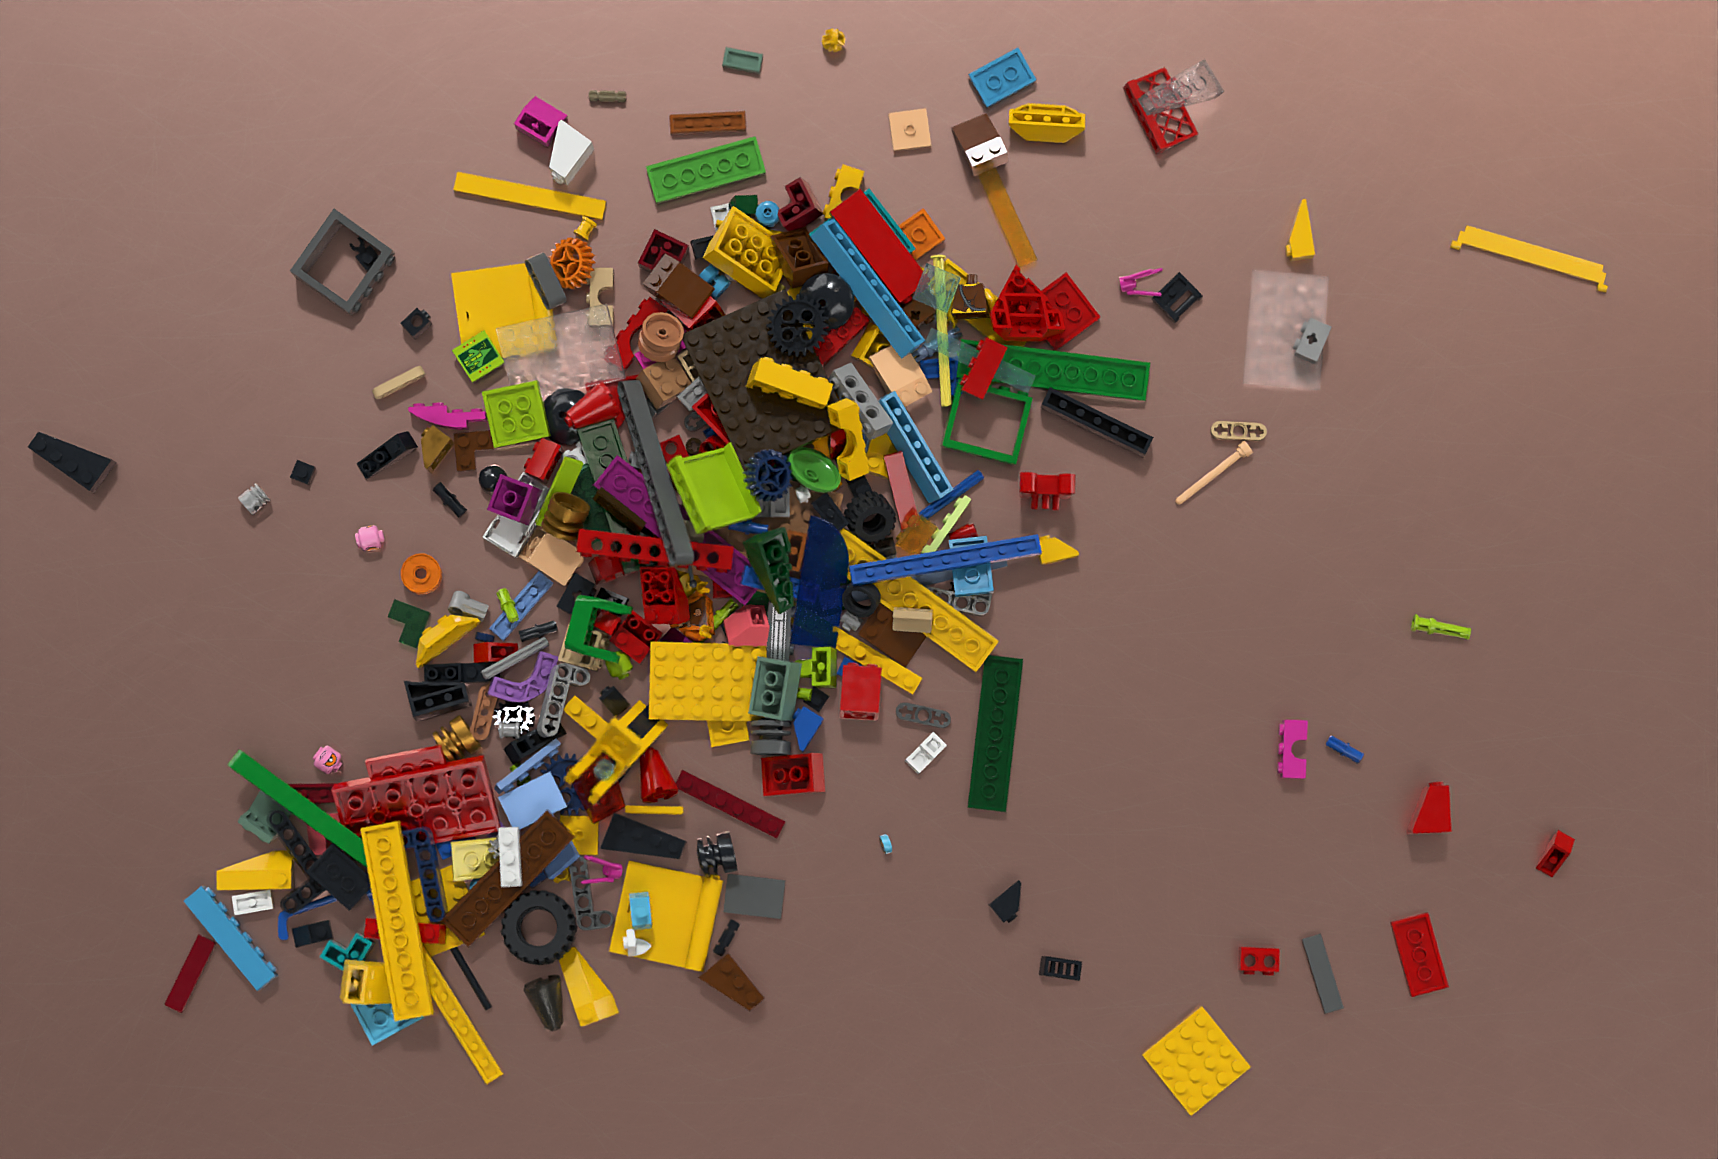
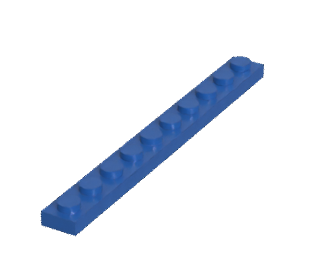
(945, 560)

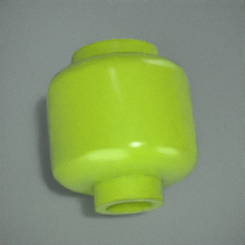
(620, 669)

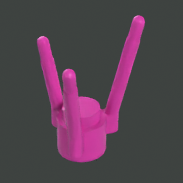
(1129, 282)
(610, 870)

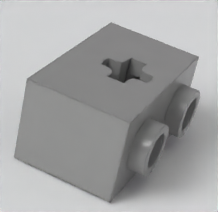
(1319, 332)

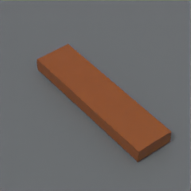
(707, 122)

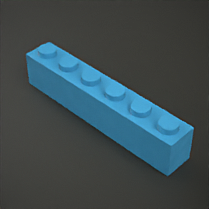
(915, 450)
(231, 938)

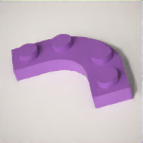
(528, 689)

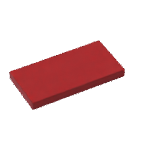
(1419, 954)

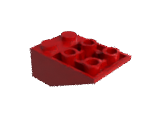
(663, 596)

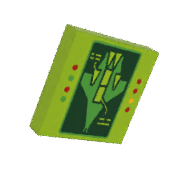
(478, 356)

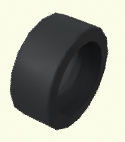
(857, 609)

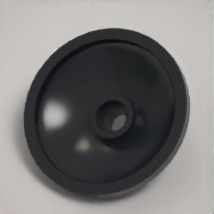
(837, 295)
(554, 406)

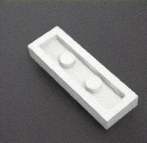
(510, 856)

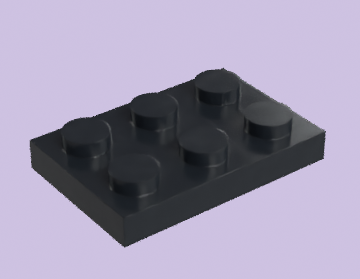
(340, 876)

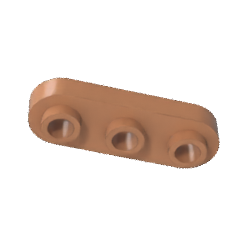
(479, 720)

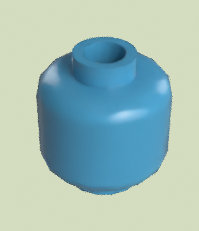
(762, 217)

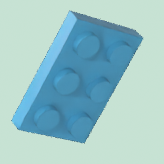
(1002, 77)
(972, 579)

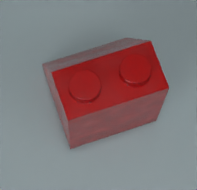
(707, 313)
(860, 692)
(1432, 810)

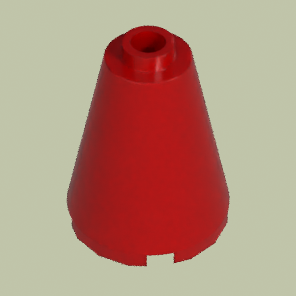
(592, 408)
(655, 777)

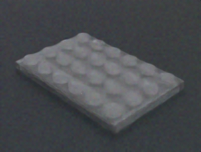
(1276, 314)
(562, 350)

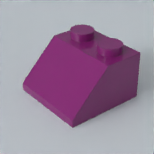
(514, 499)

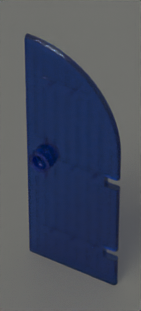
(819, 589)

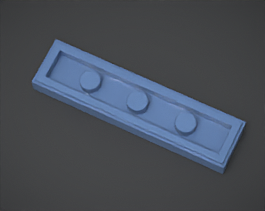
(524, 603)

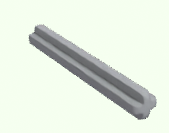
(515, 658)

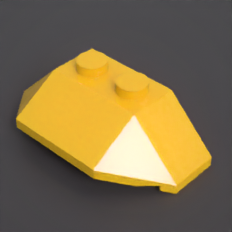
(1046, 122)
(442, 636)

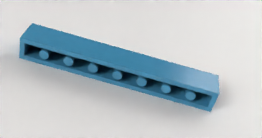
(867, 288)

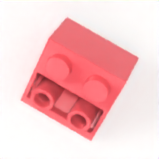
(747, 626)

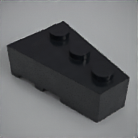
(435, 699)

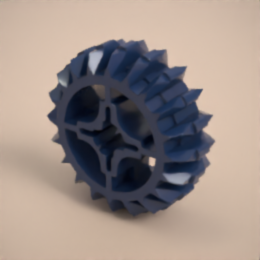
(755, 479)

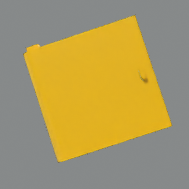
(494, 300)
(681, 914)

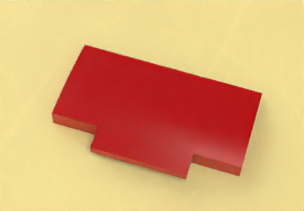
(421, 792)

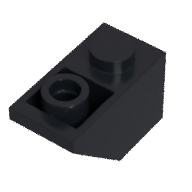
(614, 700)

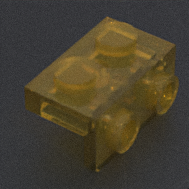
(916, 534)

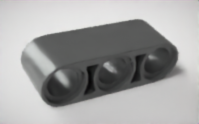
(545, 281)

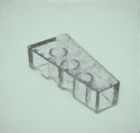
(1184, 89)

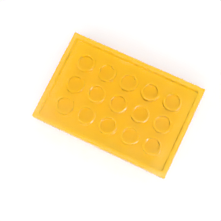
(702, 681)

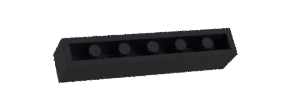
(1096, 422)

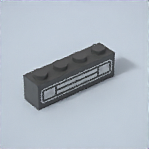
(779, 633)

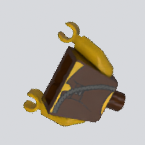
(970, 301)

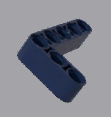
(423, 865)

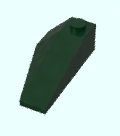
(770, 562)

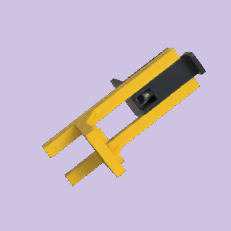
(623, 742)

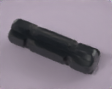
(726, 937)

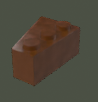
(733, 982)

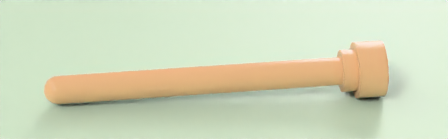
(1242, 451)

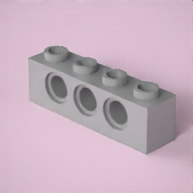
(850, 385)

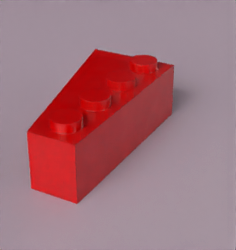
(607, 570)

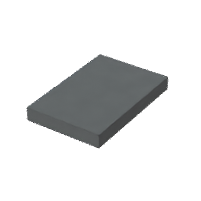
(754, 896)

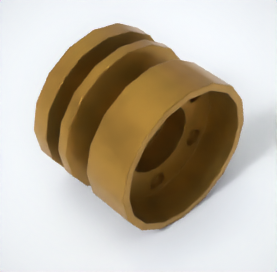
(565, 516)
(457, 739)

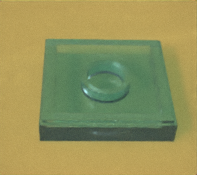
(936, 288)

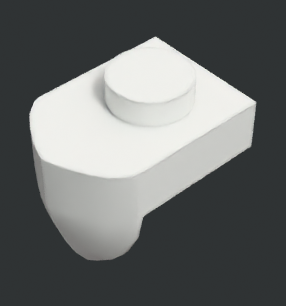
(634, 945)

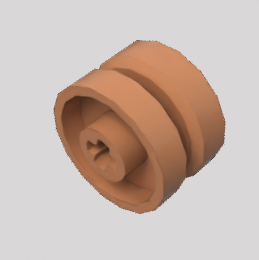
(660, 337)

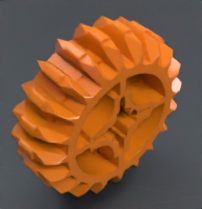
(572, 262)

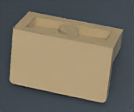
(912, 619)

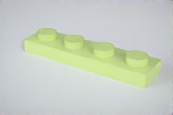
(949, 521)

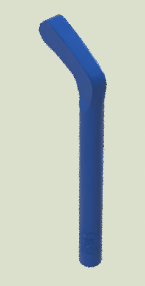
(283, 916)

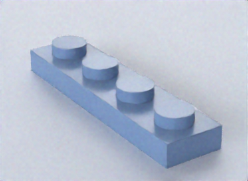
(521, 772)

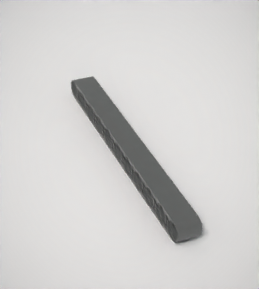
(655, 473)

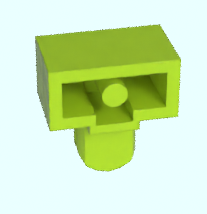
(821, 667)

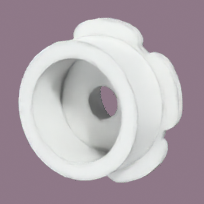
(802, 494)

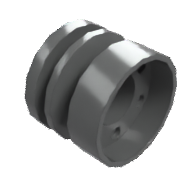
(770, 737)

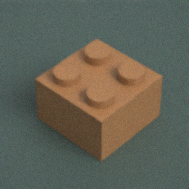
(663, 382)

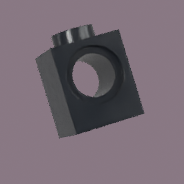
(414, 331)

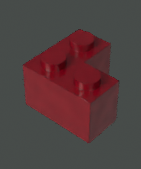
(803, 207)
(658, 246)

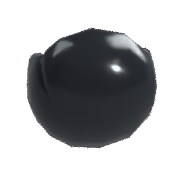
(489, 477)

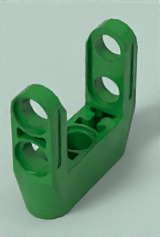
(582, 625)

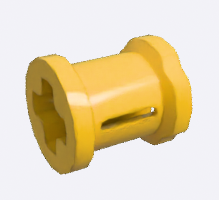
(585, 228)

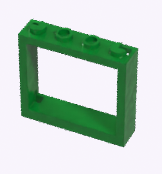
(982, 452)

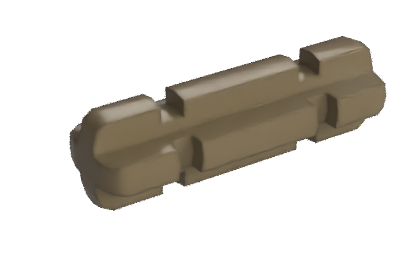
(607, 96)

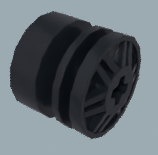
(716, 854)

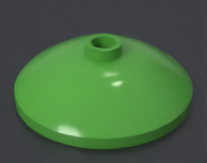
(814, 470)

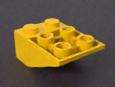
(364, 983)

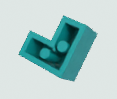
(357, 950)

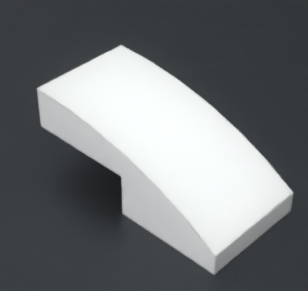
(925, 753)

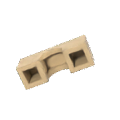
(601, 280)

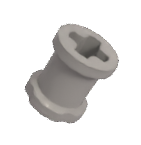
(509, 729)

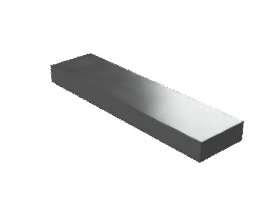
(1322, 973)

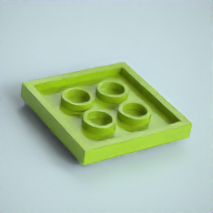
(516, 413)

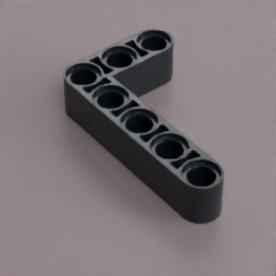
(301, 860)

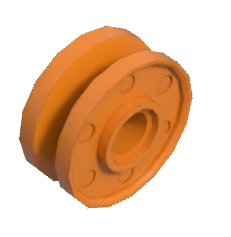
(413, 565)

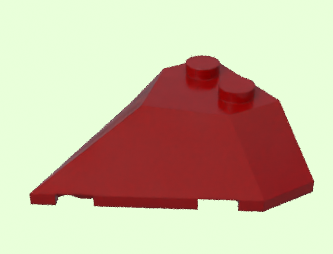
(1024, 312)

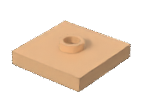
(909, 129)

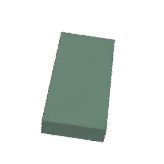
(742, 60)

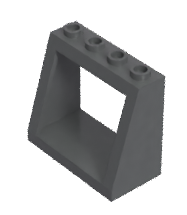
(317, 246)

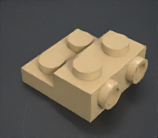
(597, 640)

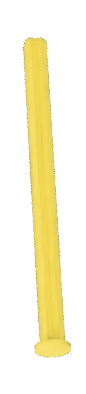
(944, 368)

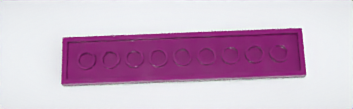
(630, 489)

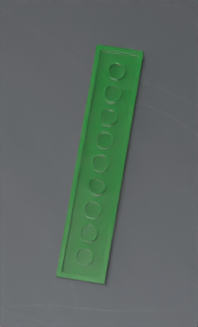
(1076, 371)

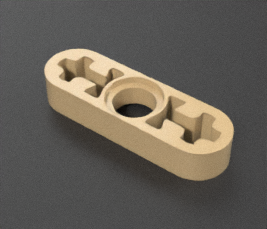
(398, 382)
(1252, 436)

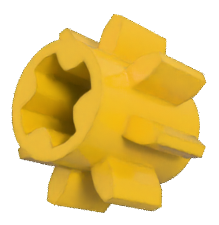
(833, 40)

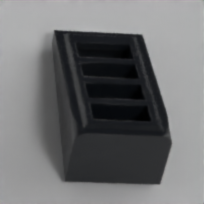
(1043, 971)

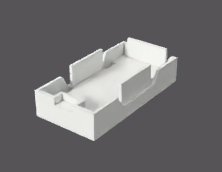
(510, 532)

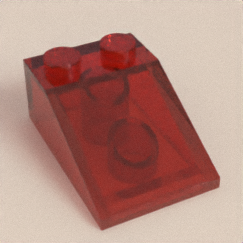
(609, 803)

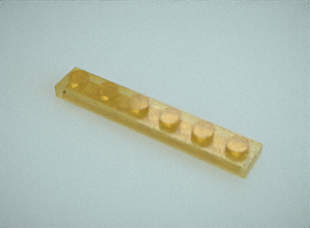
(1007, 217)

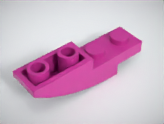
(439, 415)

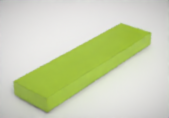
(563, 482)

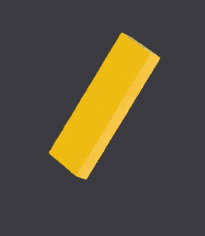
(671, 810)

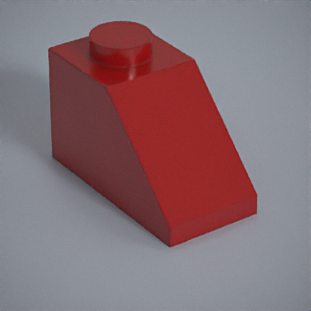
(607, 622)
(493, 651)
(1555, 853)

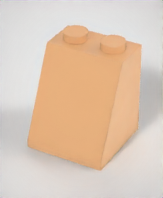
(551, 556)

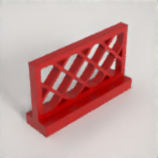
(1149, 123)

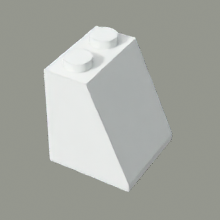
(569, 153)

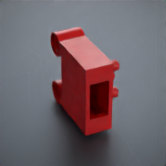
(1047, 488)

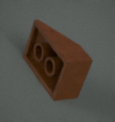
(980, 144)
(798, 256)
(678, 286)
(895, 644)

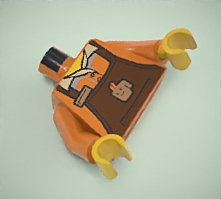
(701, 615)

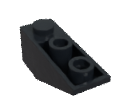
(387, 454)

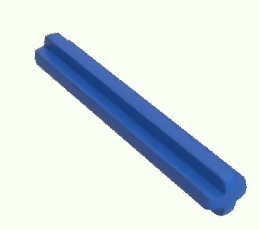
(958, 490)

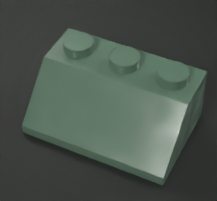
(775, 688)

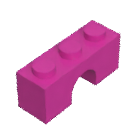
(1291, 766)

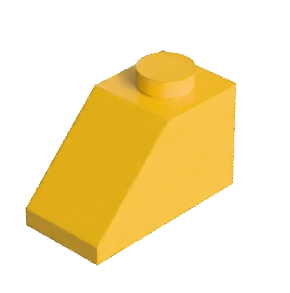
(1055, 550)

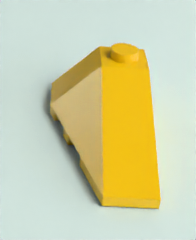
(878, 447)
(265, 871)
(587, 991)

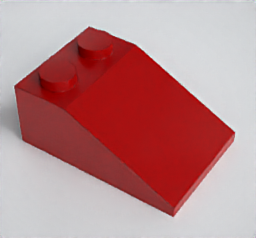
(793, 774)

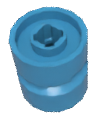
(710, 275)

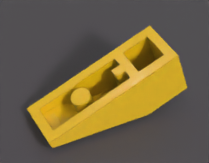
(1300, 241)

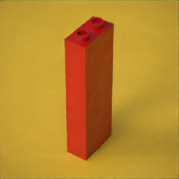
(879, 246)

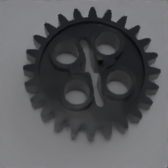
(798, 308)

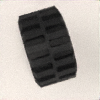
(866, 505)

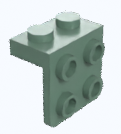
(255, 818)

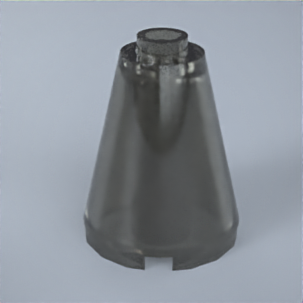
(546, 1000)

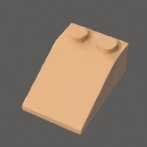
(900, 375)

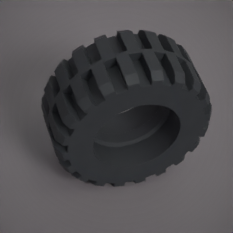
(512, 927)

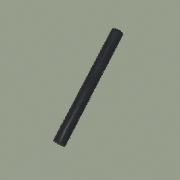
(471, 978)

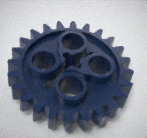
(558, 770)

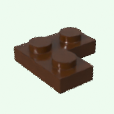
(466, 445)

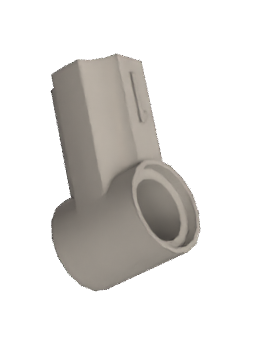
(463, 605)

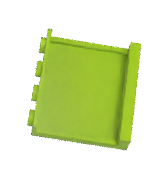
(713, 489)

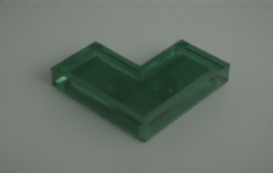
(414, 620)

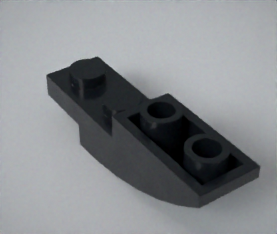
(457, 672)

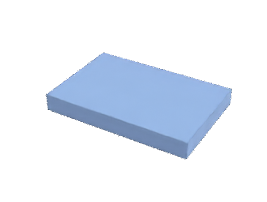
(531, 800)

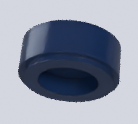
(484, 637)

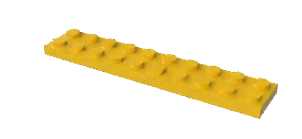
(949, 626)
(397, 921)

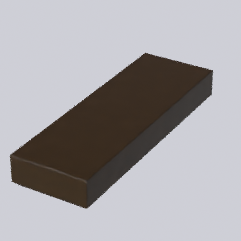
(619, 510)

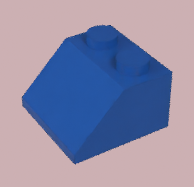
(806, 726)

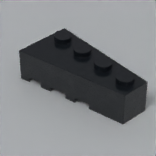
(77, 463)
(637, 838)

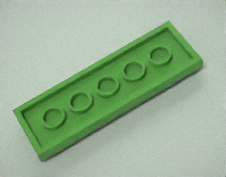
(706, 170)

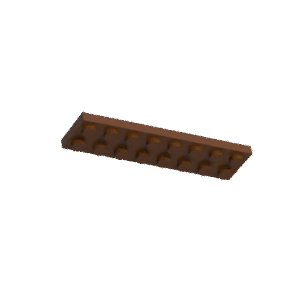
(487, 897)

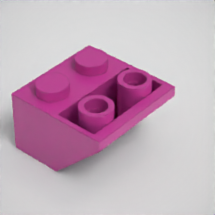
(539, 121)

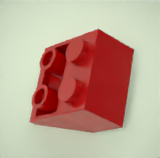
(635, 636)

